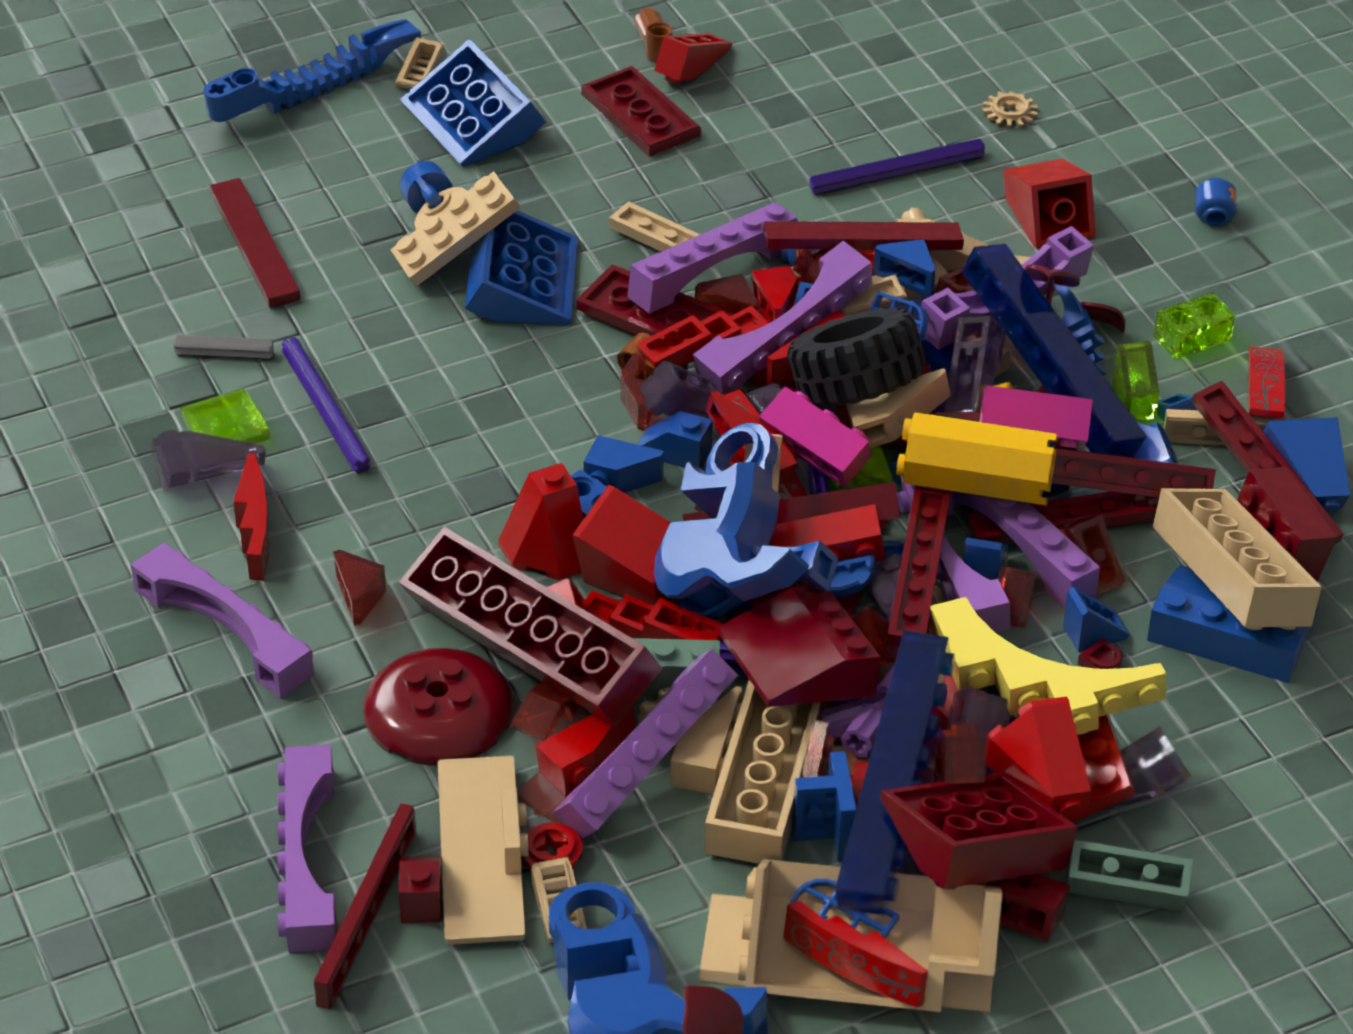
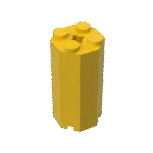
(977, 458)

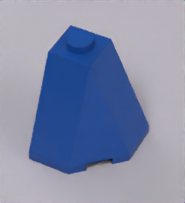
(1315, 455)

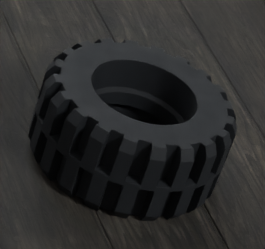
(857, 357)

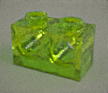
(1193, 325)

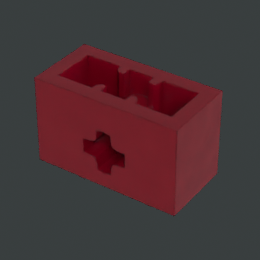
(1032, 904)

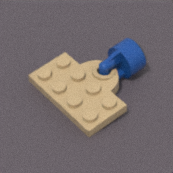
(447, 217)

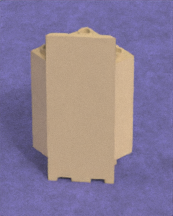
(938, 928)

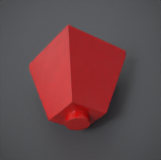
(543, 524)
(1043, 755)

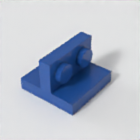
(825, 805)

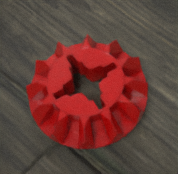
(559, 836)

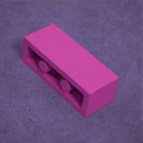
(1039, 412)
(817, 436)

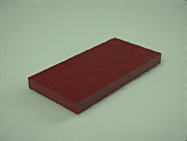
(640, 111)

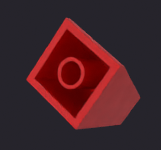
(1050, 199)
(620, 545)

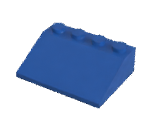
(472, 106)
(523, 272)
(1198, 623)

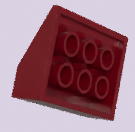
(802, 649)
(979, 831)

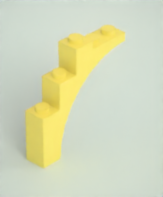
(1022, 677)

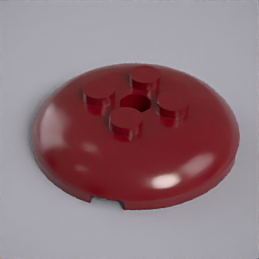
(438, 705)

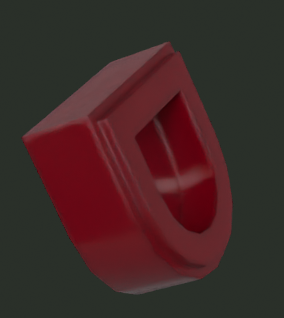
(1101, 656)

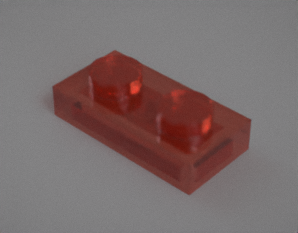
(818, 748)

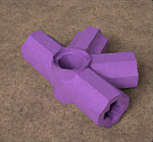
(858, 719)

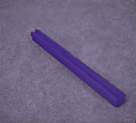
(896, 166)
(326, 405)

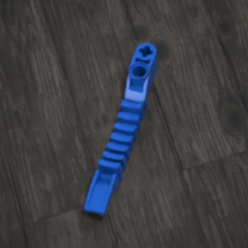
(244, 91)
(1075, 317)

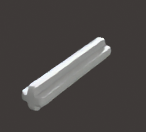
(223, 346)

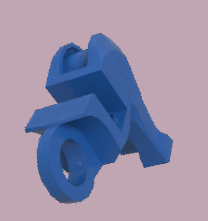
(729, 557)
(619, 973)

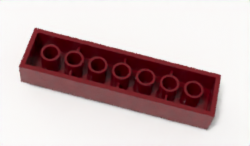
(531, 626)

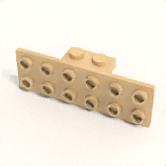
(481, 850)

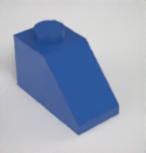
(682, 438)
(624, 464)

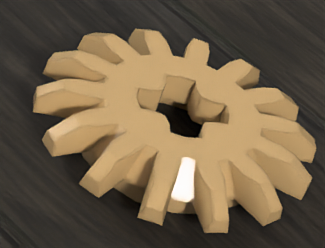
(996, 109)

